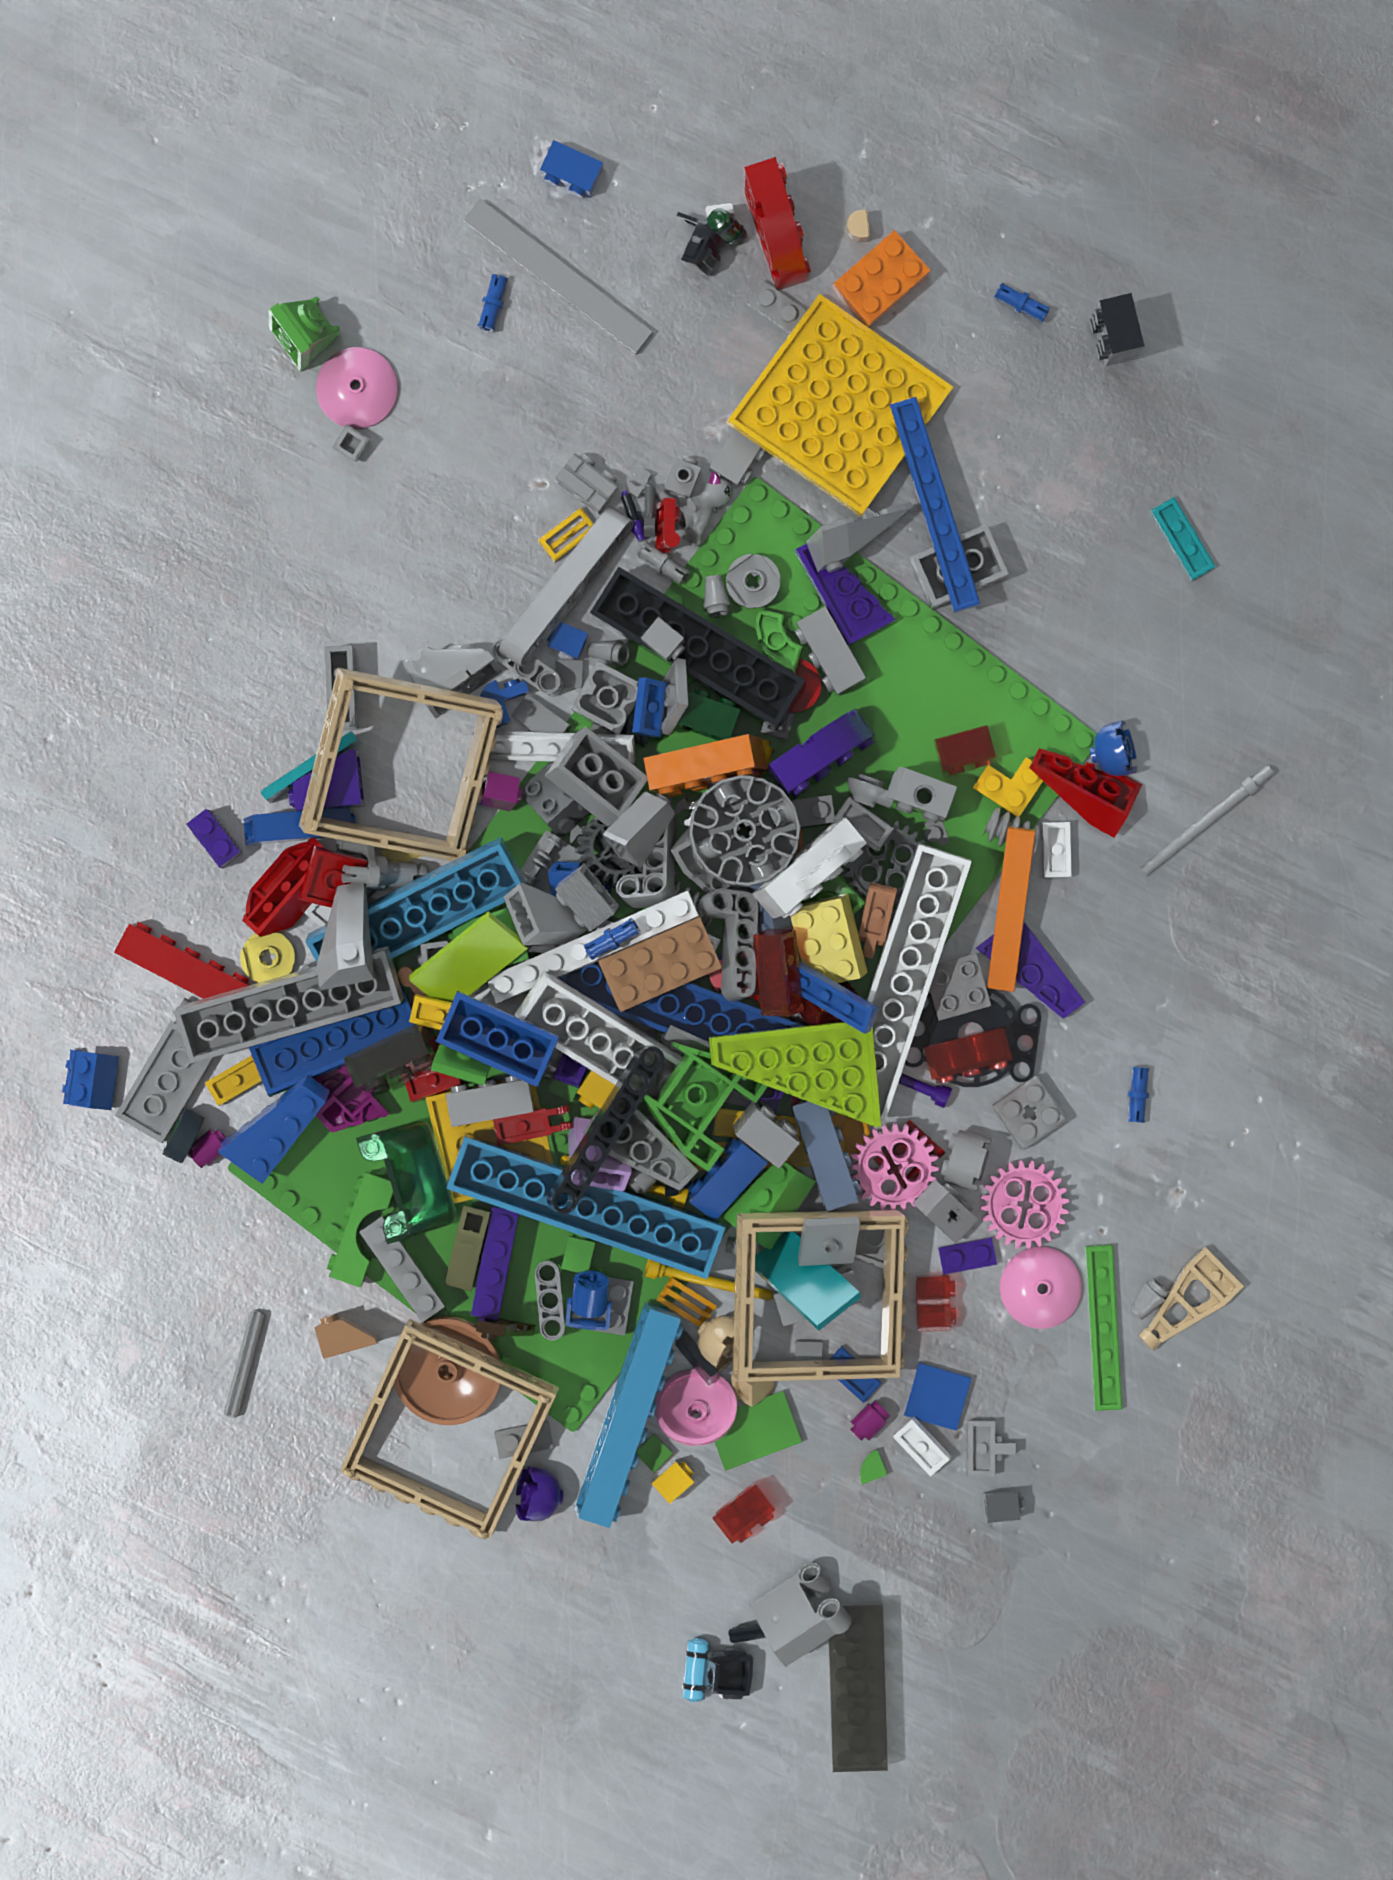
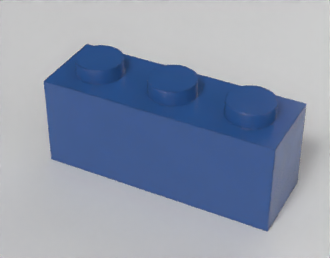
(726, 1178)

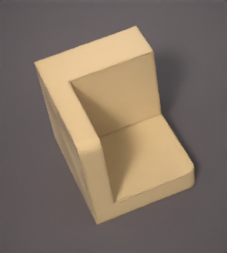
(751, 1392)

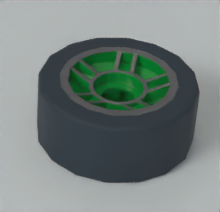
(183, 1135)

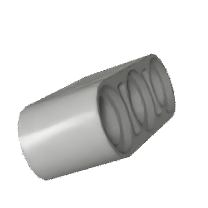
(535, 678)
(546, 1313)

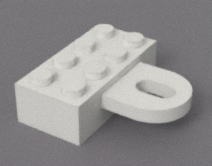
(809, 868)

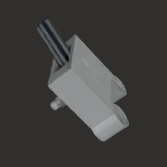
(791, 1619)

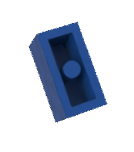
(571, 169)

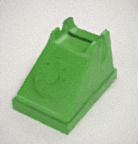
(301, 330)

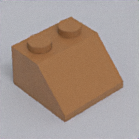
(342, 1336)

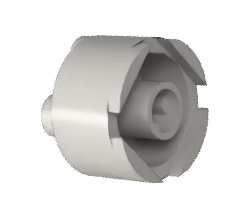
(966, 1160)

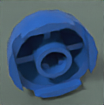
(1114, 750)

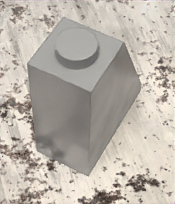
(640, 828)
(541, 917)

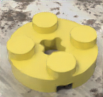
(254, 950)

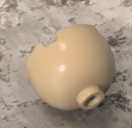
(717, 1341)

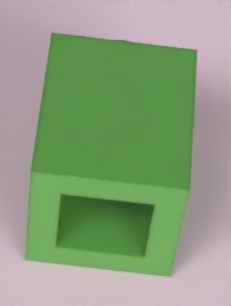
(578, 1253)

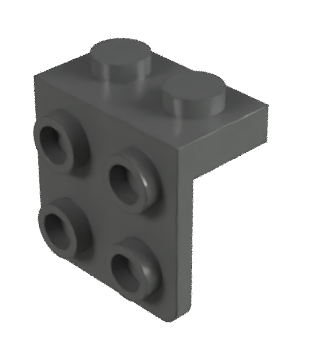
(552, 803)

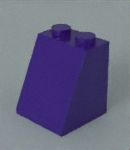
(344, 787)

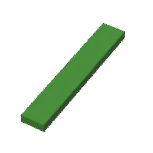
(1103, 1327)

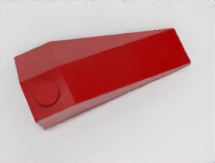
(1092, 793)

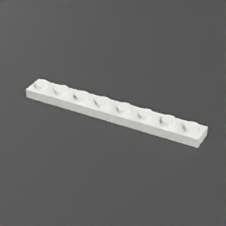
(573, 956)

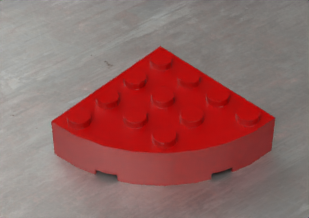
(775, 222)

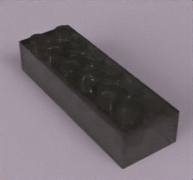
(858, 1691)

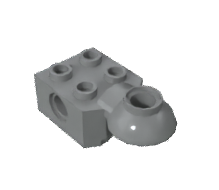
(903, 792)

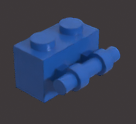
(90, 1080)

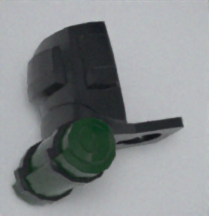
(709, 239)

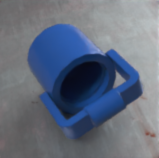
(589, 1301)

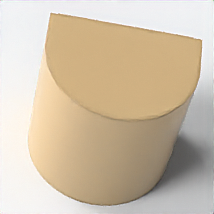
(858, 226)

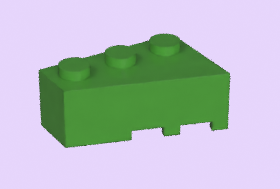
(771, 1193)

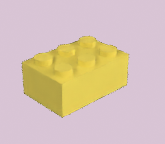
(830, 938)

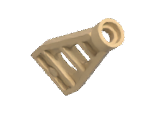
(1213, 1276)

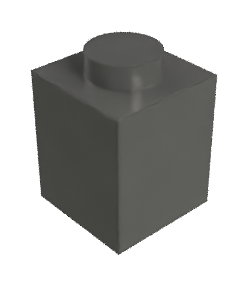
(1003, 1506)

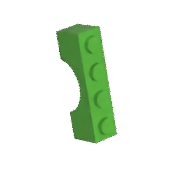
(350, 1262)

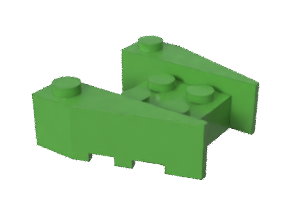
(693, 1099)

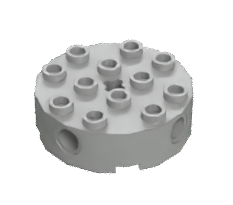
(757, 806)

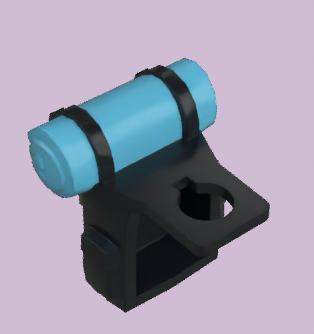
(716, 1672)

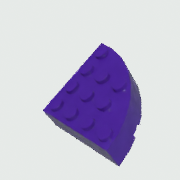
(820, 752)

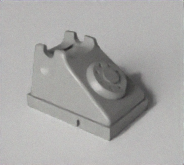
(453, 669)

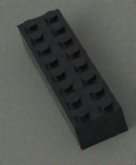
(710, 653)

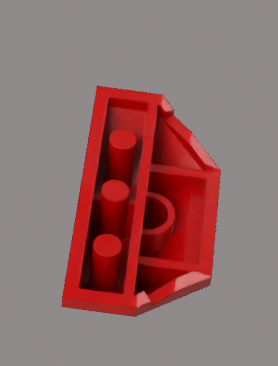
(274, 898)

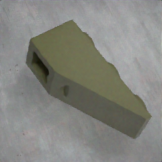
(467, 1247)

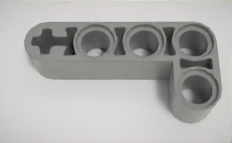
(652, 876)
(737, 980)

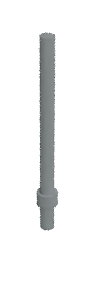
(1248, 787)

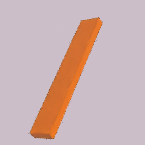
(1011, 909)

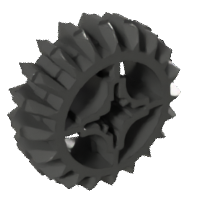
(594, 863)

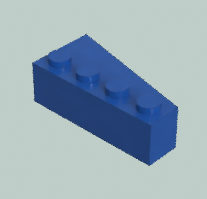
(269, 1135)

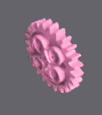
(872, 1178)
(1049, 1208)

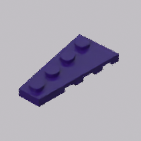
(847, 601)
(1041, 974)

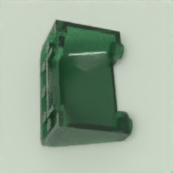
(415, 1178)

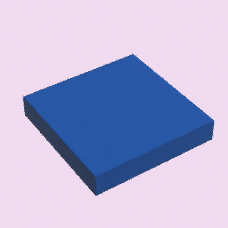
(937, 1396)

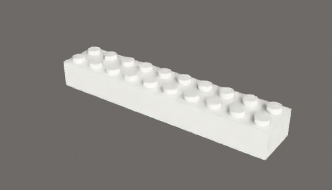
(911, 959)

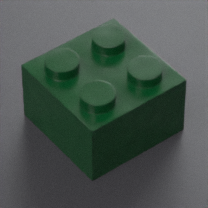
(709, 717)

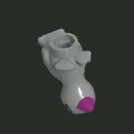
(697, 511)

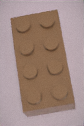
(660, 964)

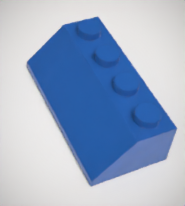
(497, 1039)

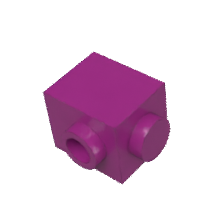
(500, 791)

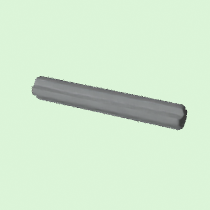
(244, 1364)

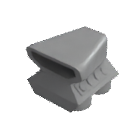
(606, 698)

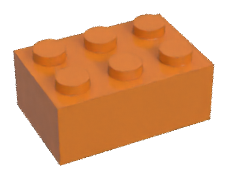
(881, 279)

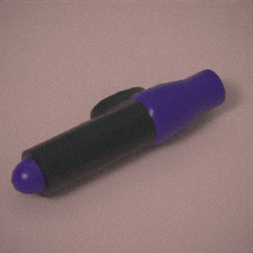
(634, 515)

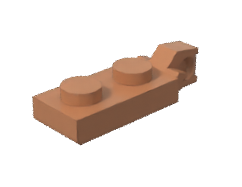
(876, 917)

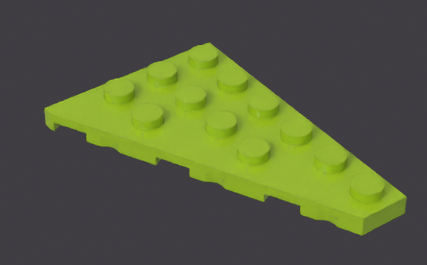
(816, 1063)

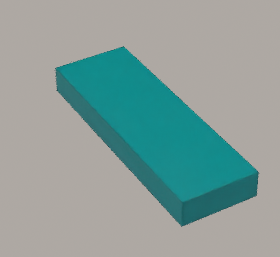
(1182, 538)

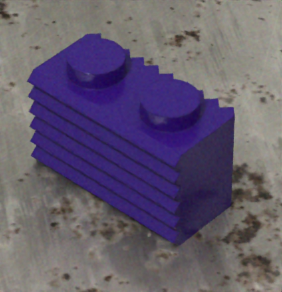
(214, 838)

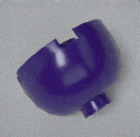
(538, 1493)

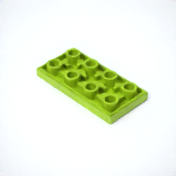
(468, 959)

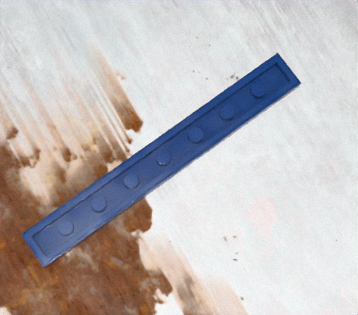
(935, 504)

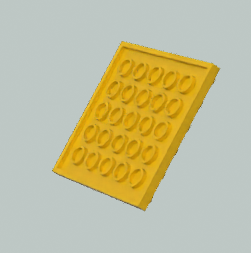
(829, 402)

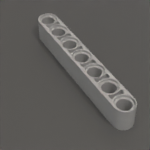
(566, 586)

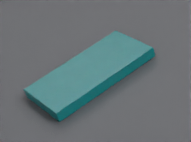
(284, 783)
(812, 1290)

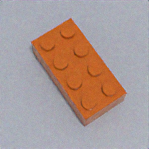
(705, 764)

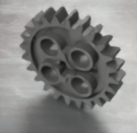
(900, 839)

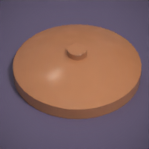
(443, 1389)

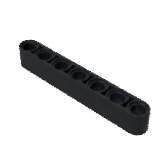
(593, 1135)

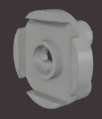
(768, 583)

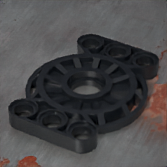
(989, 1019)

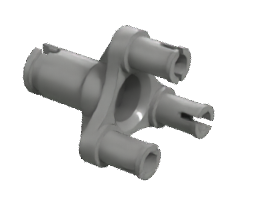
(379, 870)

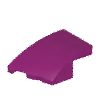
(345, 1103)

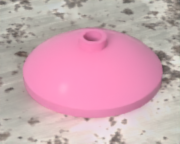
(362, 406)
(1020, 1285)
(689, 1394)

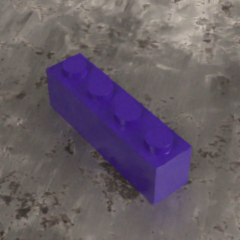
(495, 1263)

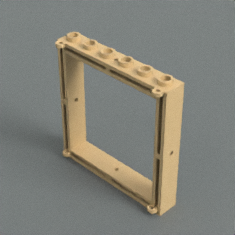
(470, 790)
(892, 1303)
(413, 1492)

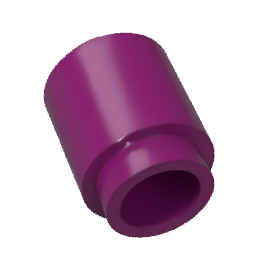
(206, 1148)
(869, 1421)

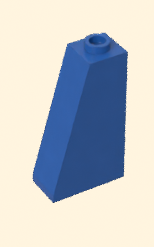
(285, 827)

